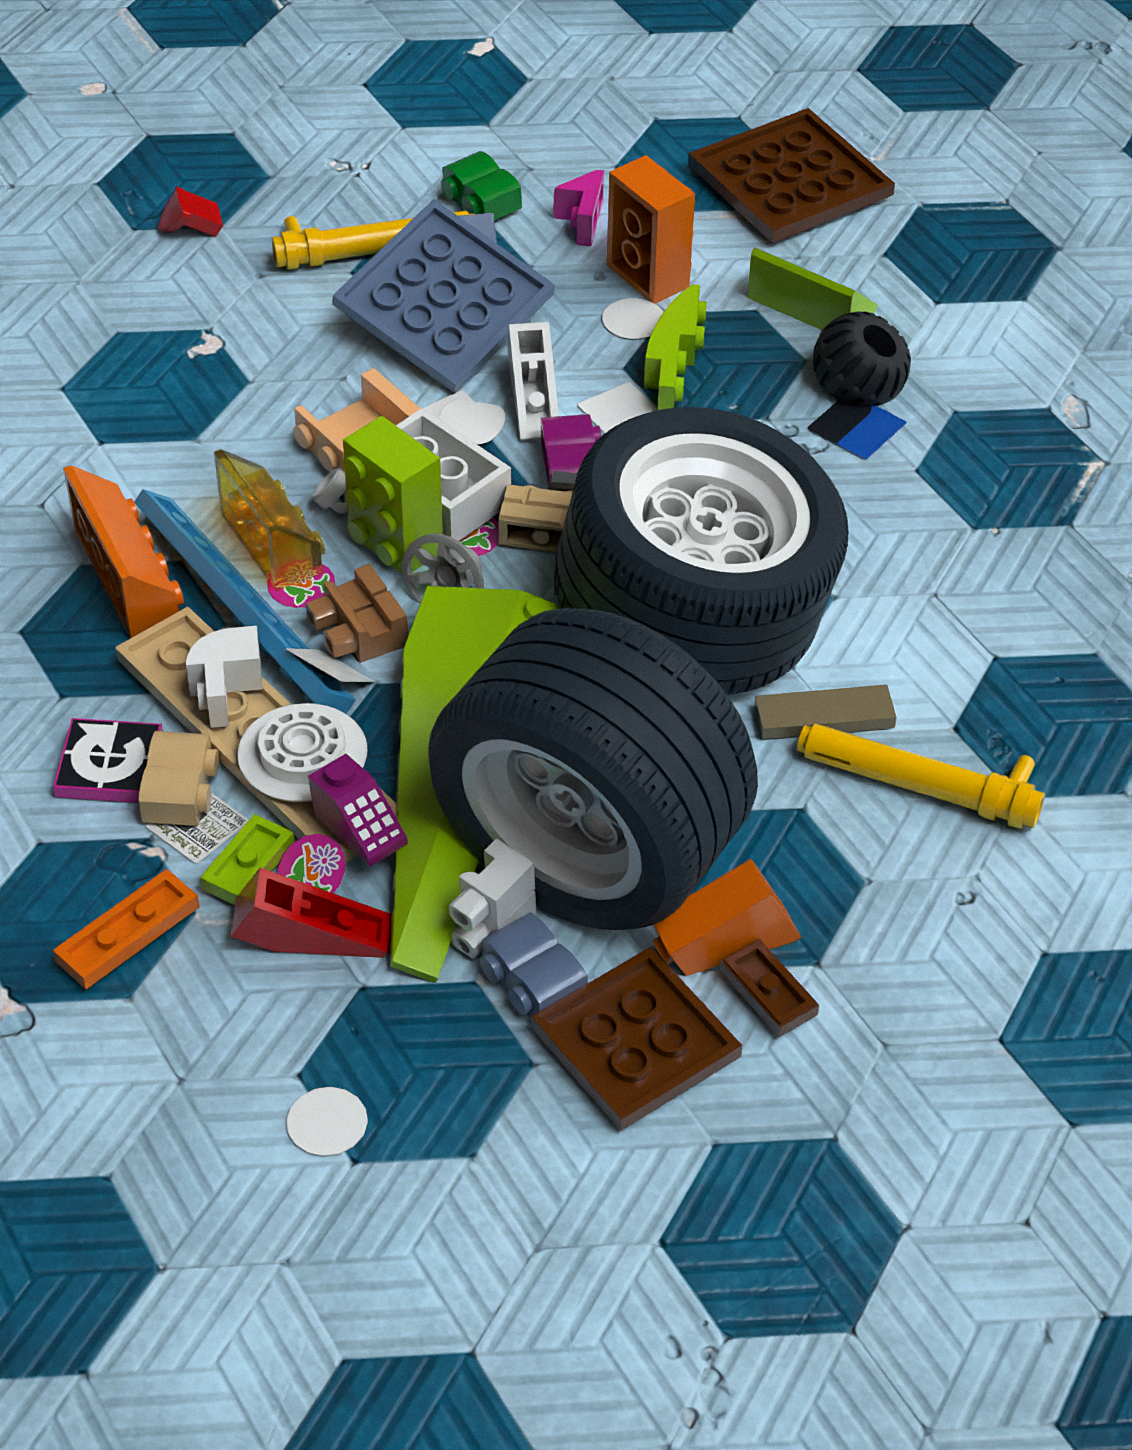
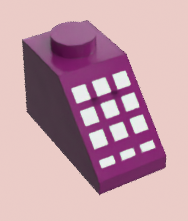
(355, 809)

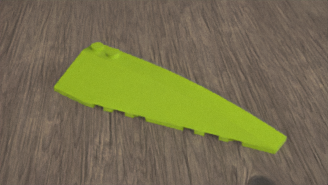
(445, 648)

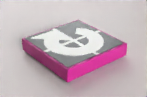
(104, 760)

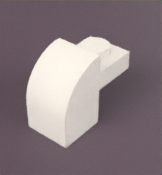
(222, 664)

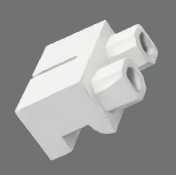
(493, 897)

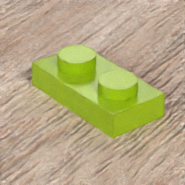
(254, 847)

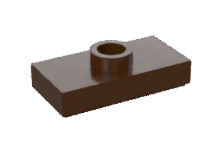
(769, 988)

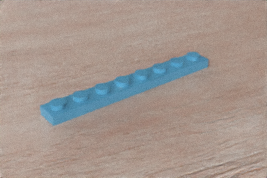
(242, 599)

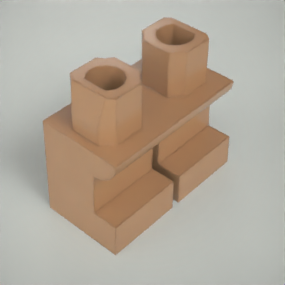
(363, 616)

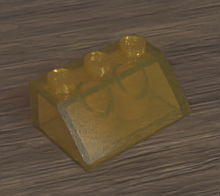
(267, 521)

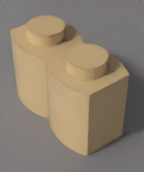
(177, 778)

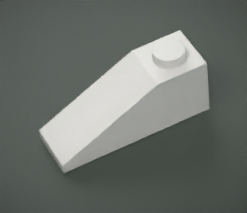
(531, 376)

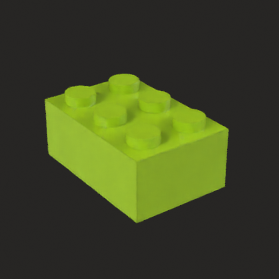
(391, 491)

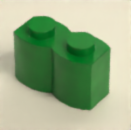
(481, 186)

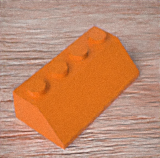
(121, 551)

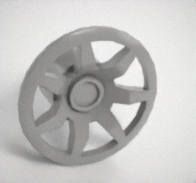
(451, 568)

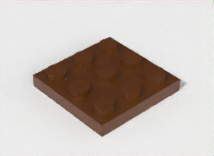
(636, 1037)

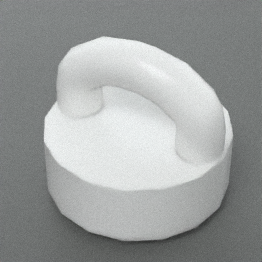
(330, 489)

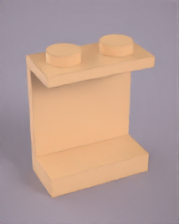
(326, 436)

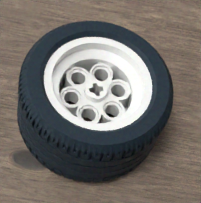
(706, 538)
(597, 764)

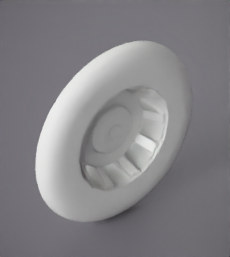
(301, 741)

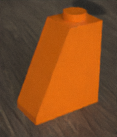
(724, 920)

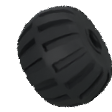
(861, 359)

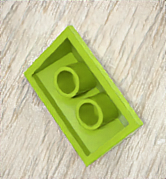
(800, 291)

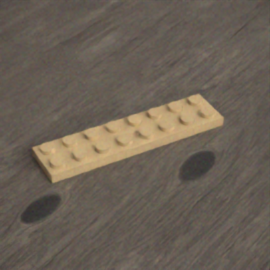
(159, 664)

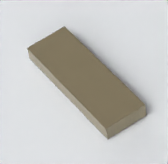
(839, 709)

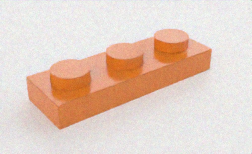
(126, 928)

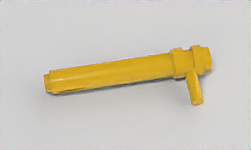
(317, 245)
(989, 795)

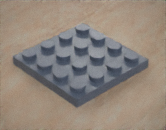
(443, 295)

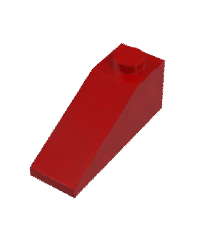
(307, 919)

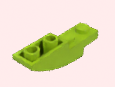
(674, 346)

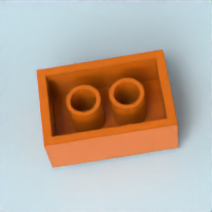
(650, 229)

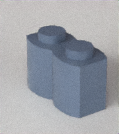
(531, 965)

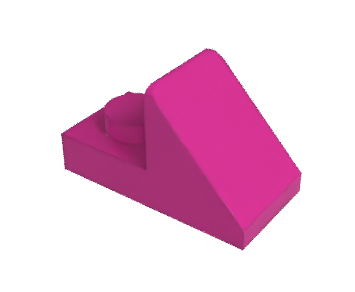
(581, 203)

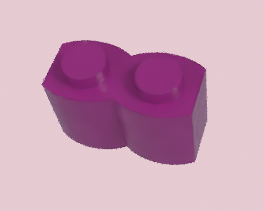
(566, 442)

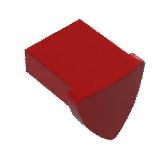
(192, 211)

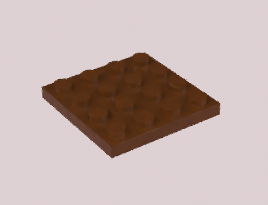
(790, 175)

